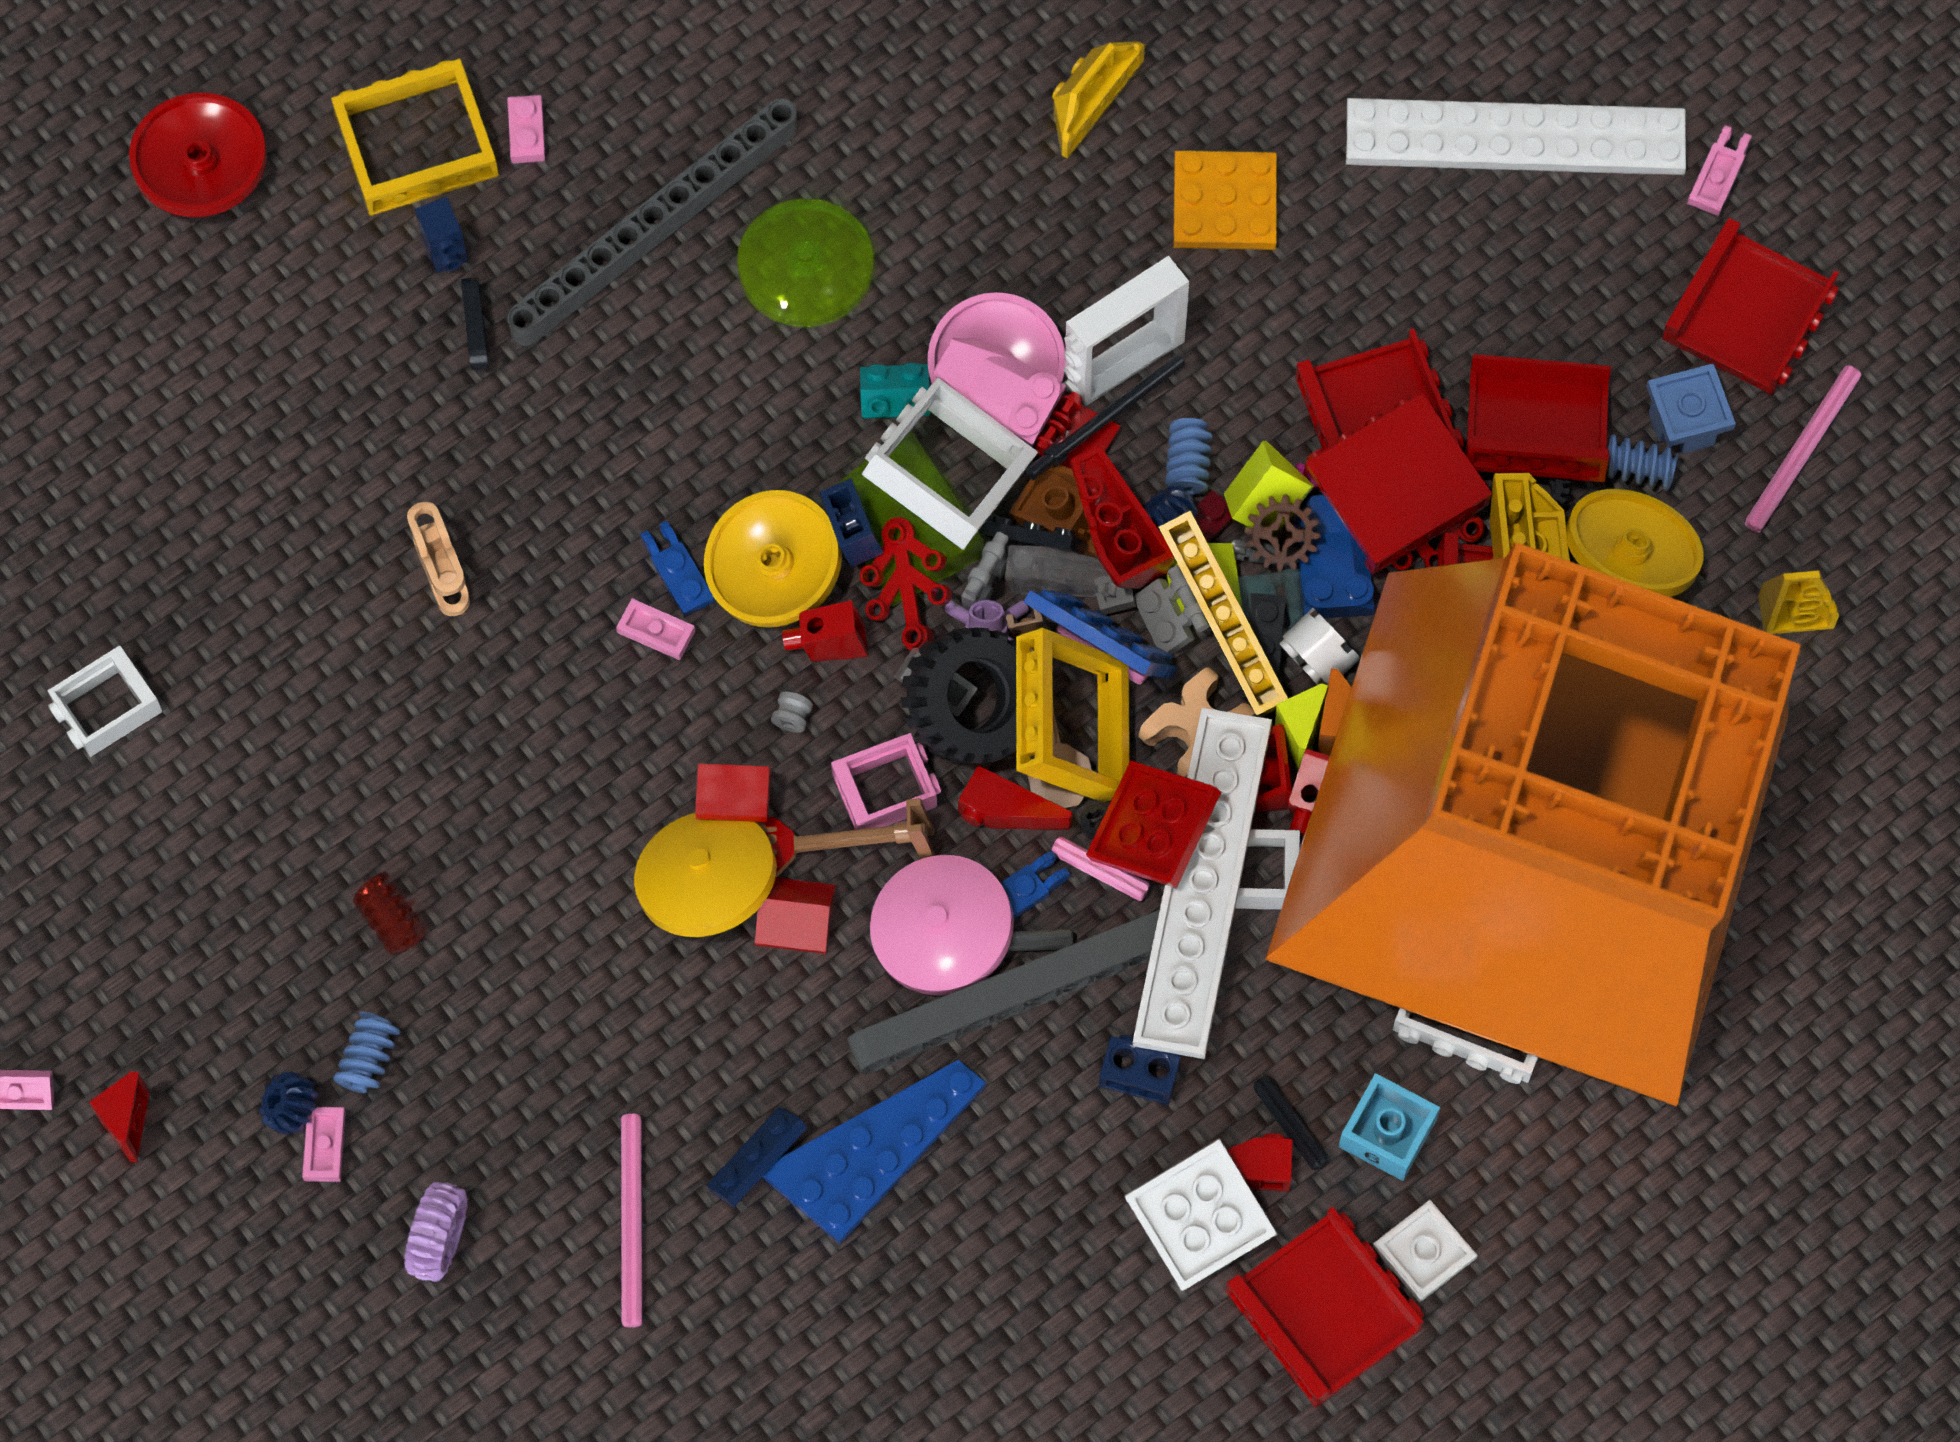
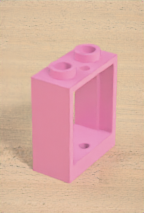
(874, 757)

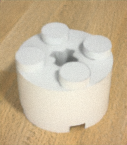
(1319, 646)

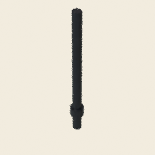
(1057, 452)

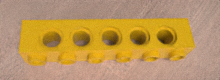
(1224, 613)

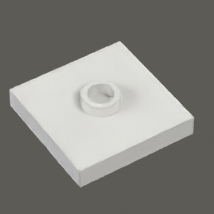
(1424, 1251)

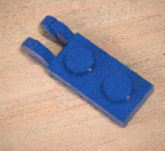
(678, 572)
(1026, 888)

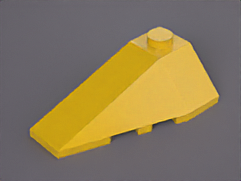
(1797, 603)

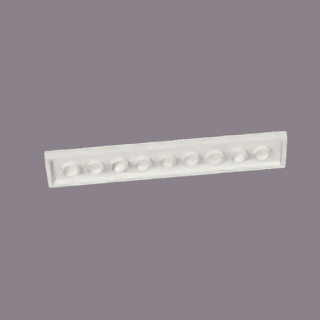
(1515, 136)
(1199, 913)

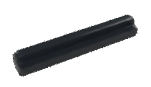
(1290, 1122)

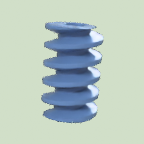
(1188, 454)
(1641, 463)
(365, 1053)

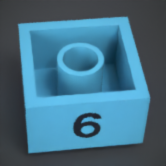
(1389, 1127)

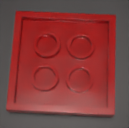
(1153, 824)

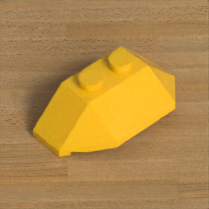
(1092, 89)
(1525, 515)

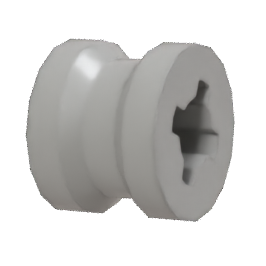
(791, 712)

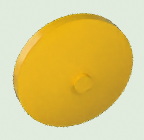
(1635, 540)
(772, 558)
(704, 875)

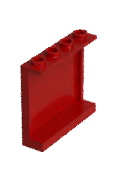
(1749, 310)
(1357, 387)
(1538, 417)
(1398, 481)
(1326, 1307)

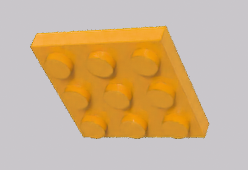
(1225, 200)

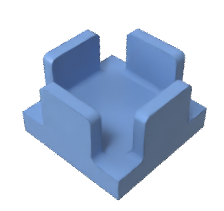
(1689, 408)

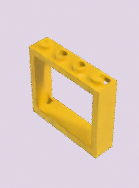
(428, 181)
(1035, 714)

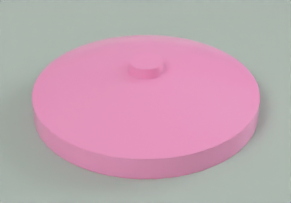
(1006, 324)
(941, 924)

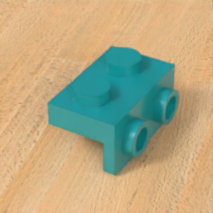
(890, 388)

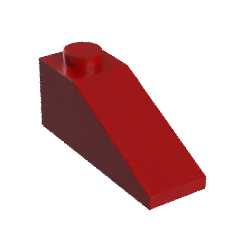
(1005, 805)
(1264, 1162)

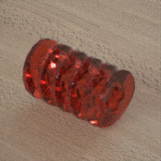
(386, 916)

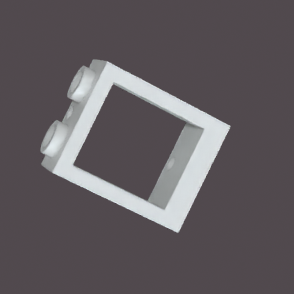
(91, 676)
(1271, 898)

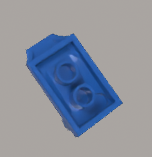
(1336, 574)

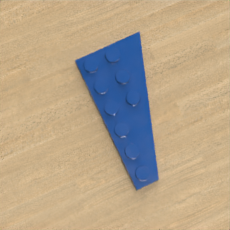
(860, 1161)

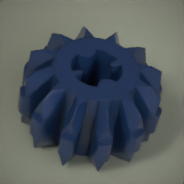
(1169, 505)
(288, 1103)

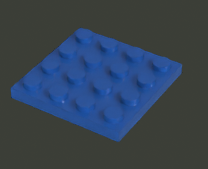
(1097, 630)

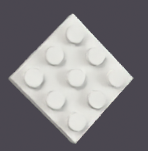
(1200, 1214)

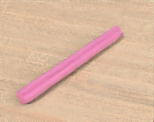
(1802, 448)
(631, 1220)

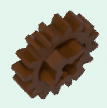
(1299, 533)

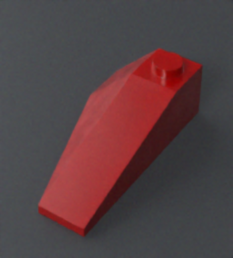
(1119, 526)

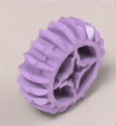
(436, 1231)

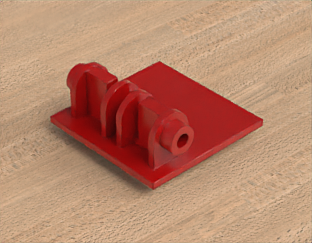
(1065, 420)

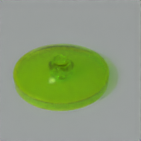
(805, 262)

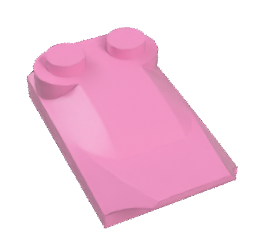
(1001, 386)

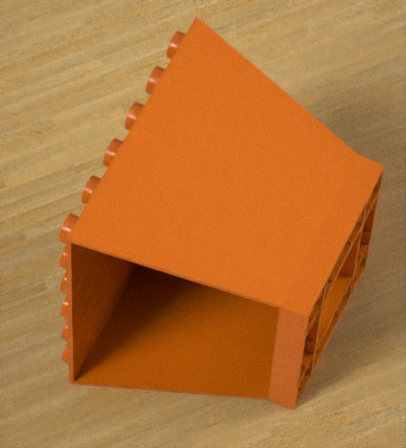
(1541, 812)

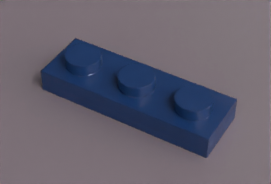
(756, 1156)

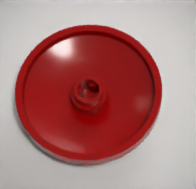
(197, 154)

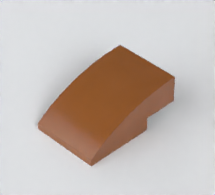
(1054, 502)

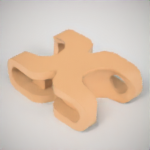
(438, 559)
(1183, 719)

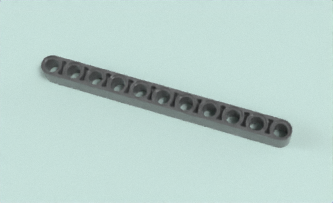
(648, 235)
(1004, 995)

